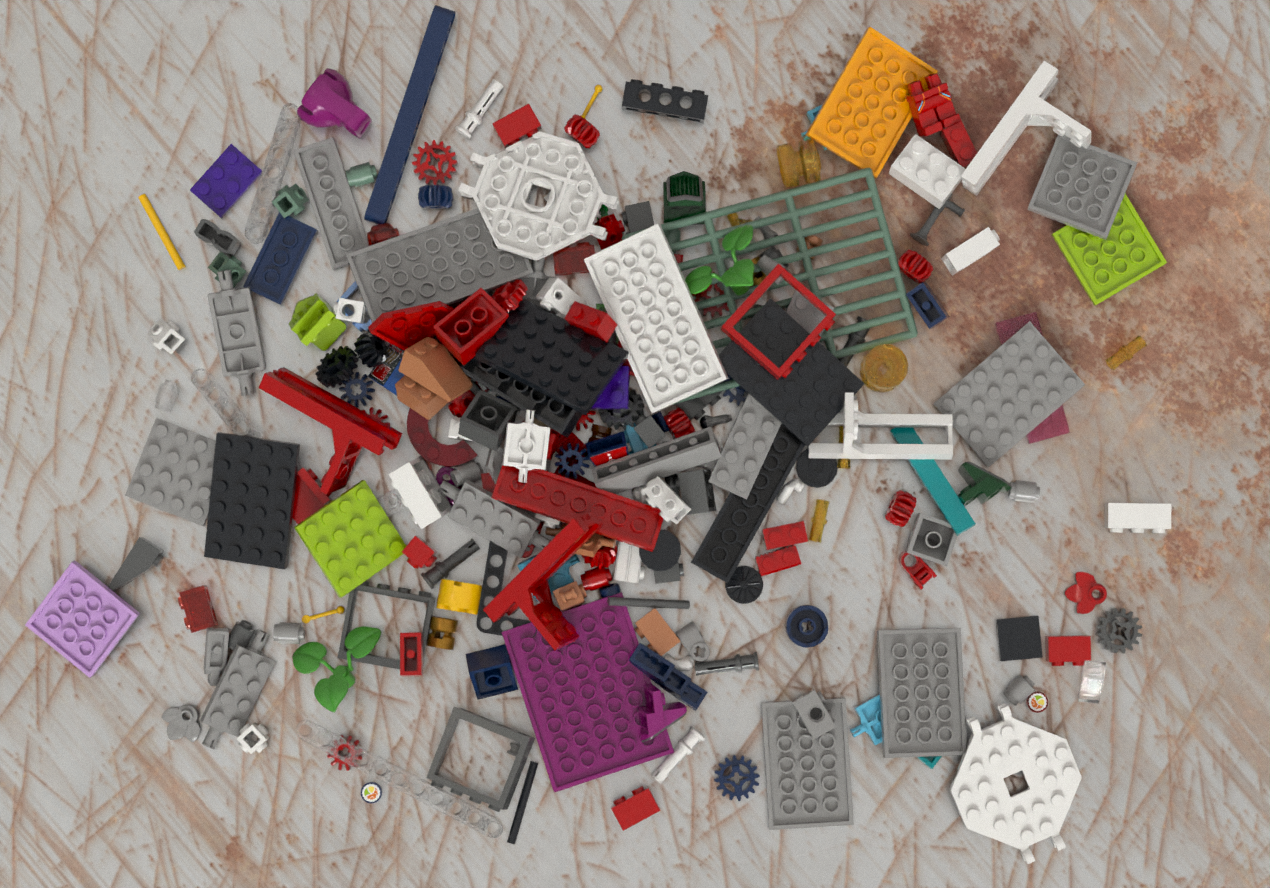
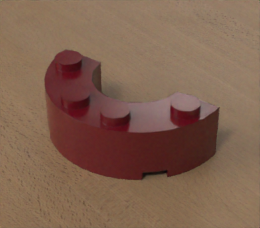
(433, 451)

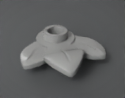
(180, 725)

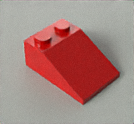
(470, 325)

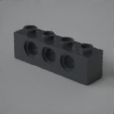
(673, 110)

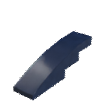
(667, 677)

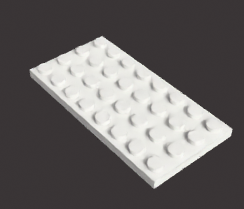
(656, 318)

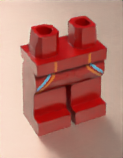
(931, 106)

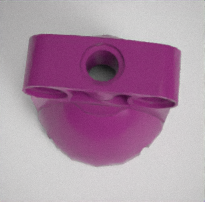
(331, 104)

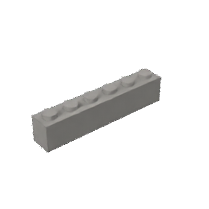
(657, 461)

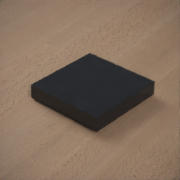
(1019, 638)

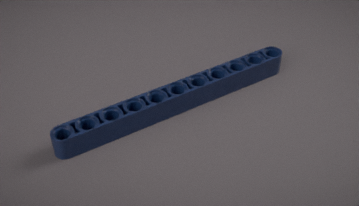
(409, 115)

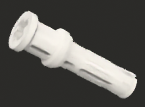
(474, 116)
(684, 747)

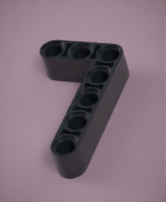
(487, 591)

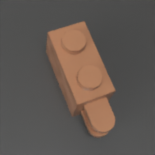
(570, 596)

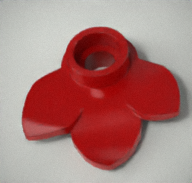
(1082, 592)

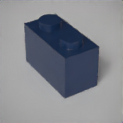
(927, 305)

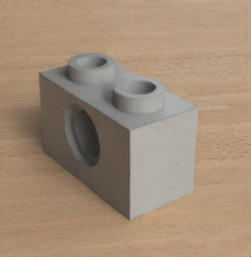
(815, 726)

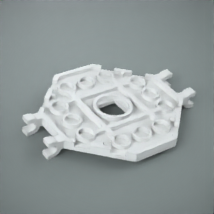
(549, 164)
(1003, 751)

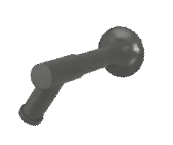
(921, 235)

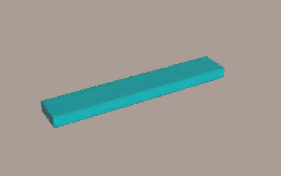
(936, 483)

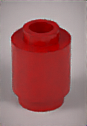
(596, 578)

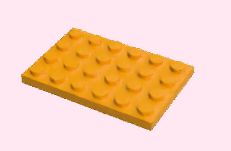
(869, 102)

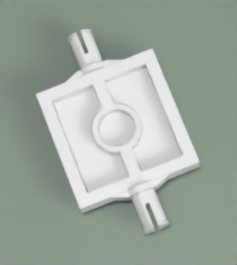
(526, 446)

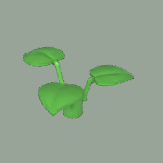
(737, 277)
(333, 690)

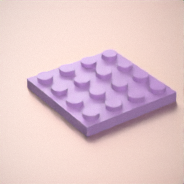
(82, 619)

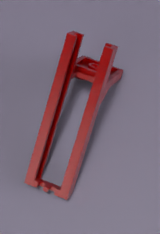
(343, 418)
(534, 581)

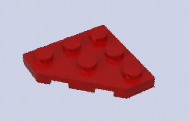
(409, 324)

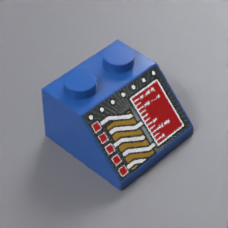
(387, 373)

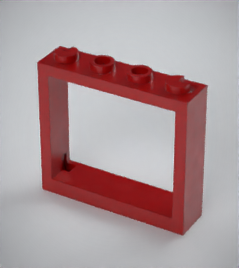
(799, 353)

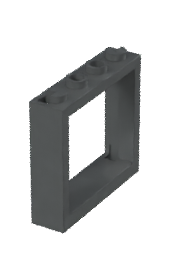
(383, 589)
(516, 770)

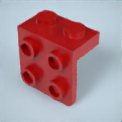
(308, 495)

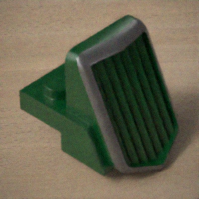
(683, 196)
(980, 483)

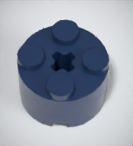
(817, 621)

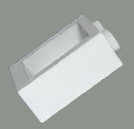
(971, 250)

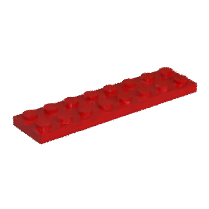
(567, 499)

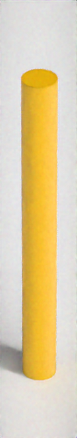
(161, 231)

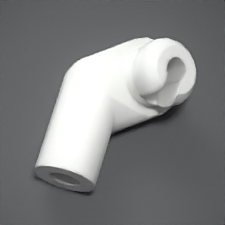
(787, 490)
(682, 664)

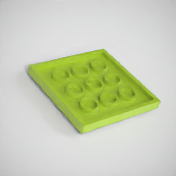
(1111, 263)
(351, 538)

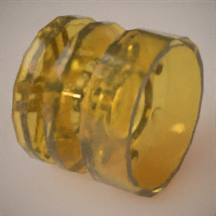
(798, 163)
(892, 359)

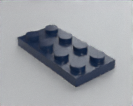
(280, 258)

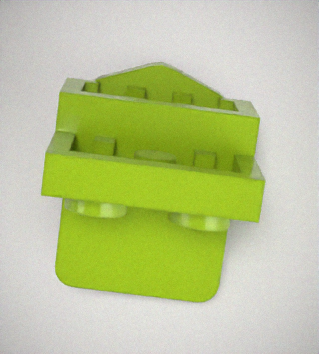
(316, 322)

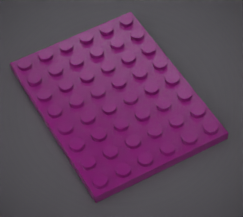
(585, 695)

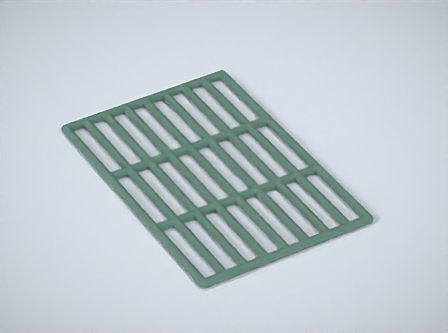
(793, 214)

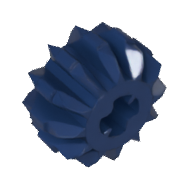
(435, 197)
(364, 387)
(575, 467)

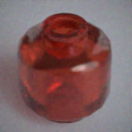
(381, 233)

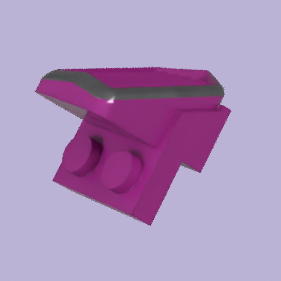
(658, 715)

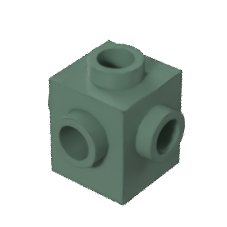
(290, 200)
(224, 263)

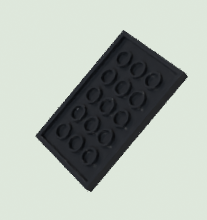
(552, 356)
(812, 390)
(251, 500)

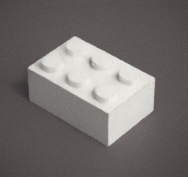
(927, 171)
(420, 492)

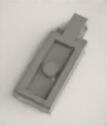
(215, 653)

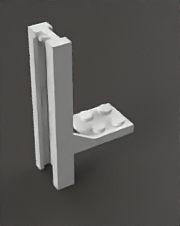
(1027, 110)
(852, 419)

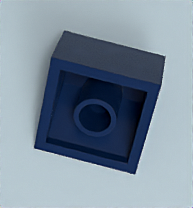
(491, 672)

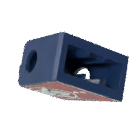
(607, 449)

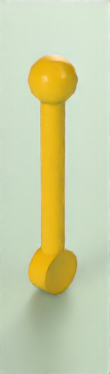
(598, 88)
(306, 618)

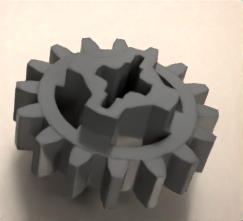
(623, 417)
(1113, 623)

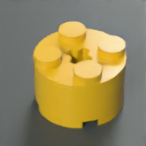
(459, 596)

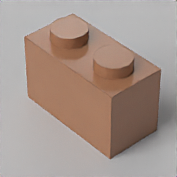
(657, 632)

